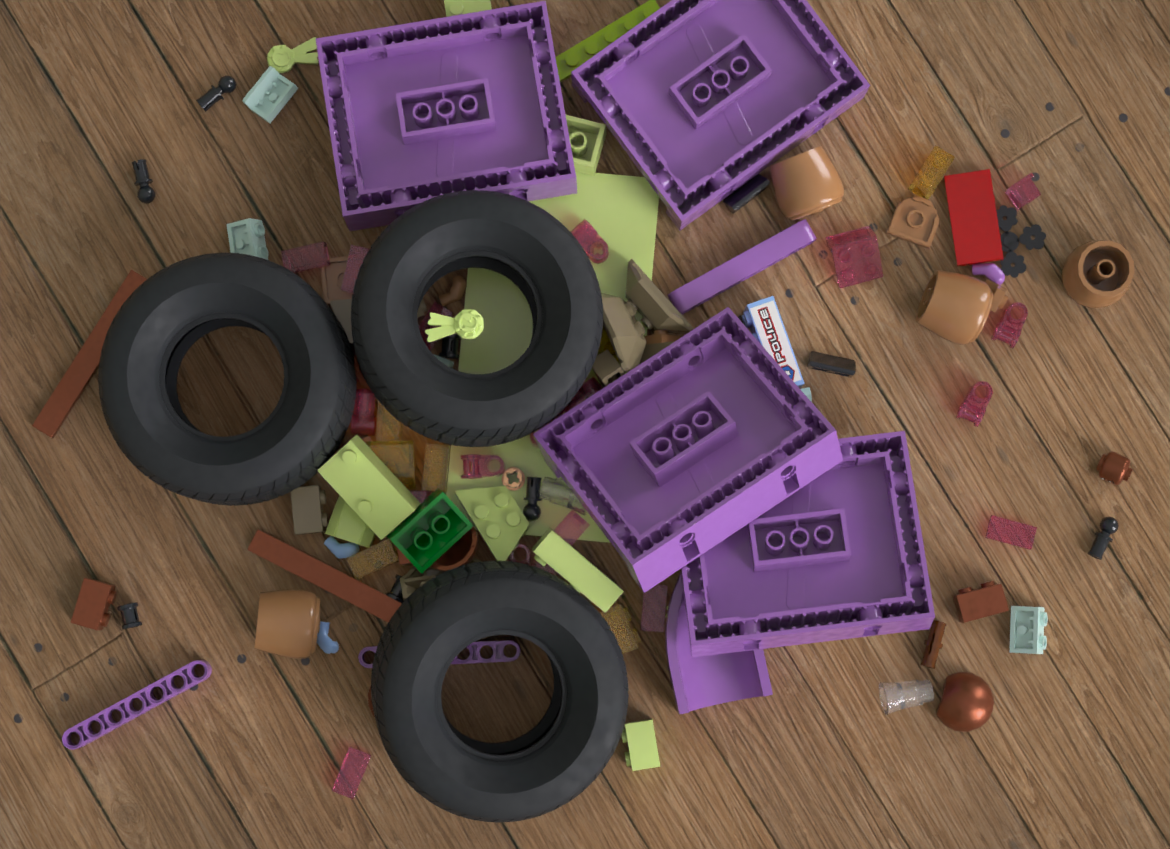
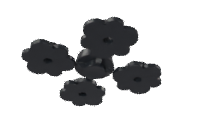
(1011, 241)

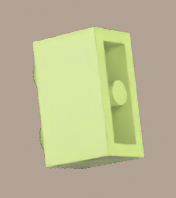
(641, 745)

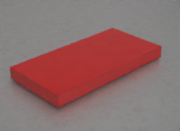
(973, 217)

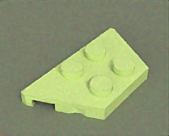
(495, 518)

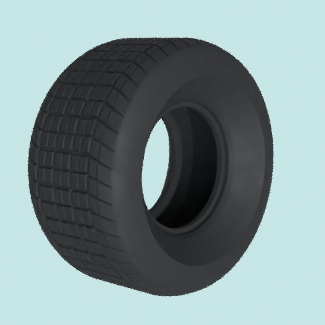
(492, 234)
(158, 329)
(515, 776)

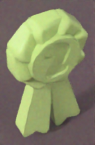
(284, 58)
(466, 324)

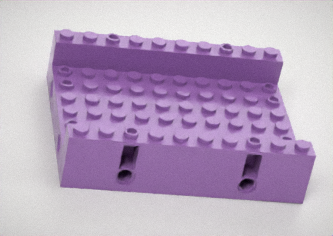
(717, 93)
(445, 112)
(689, 447)
(819, 564)

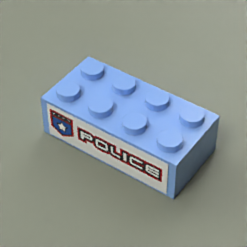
(768, 328)

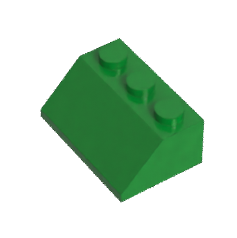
(430, 530)

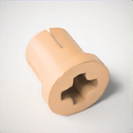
(514, 486)

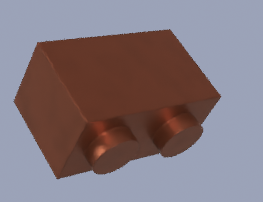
(980, 602)
(93, 604)

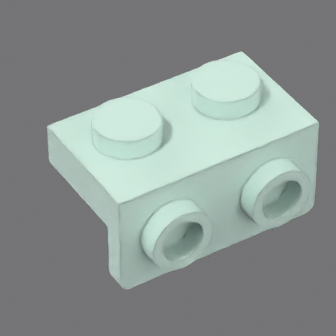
(269, 94)

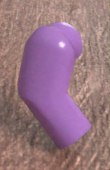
(990, 270)

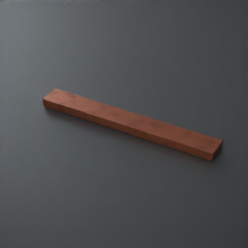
(84, 364)
(323, 575)

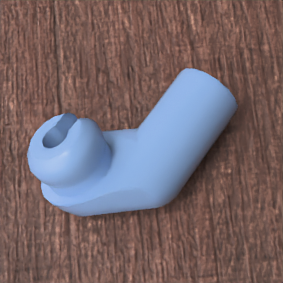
(341, 550)
(325, 641)

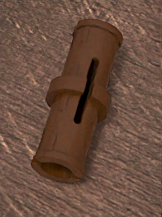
(933, 644)

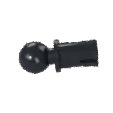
(225, 85)
(145, 193)
(532, 510)
(1109, 526)

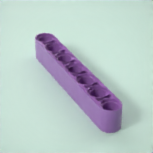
(742, 267)
(474, 657)
(126, 708)

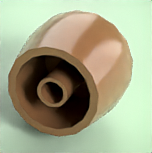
(806, 184)
(1098, 273)
(954, 306)
(288, 623)

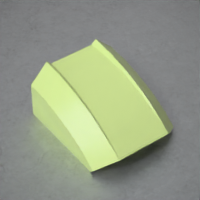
(349, 526)

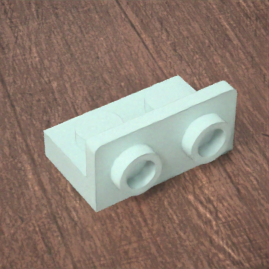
(247, 238)
(1027, 630)

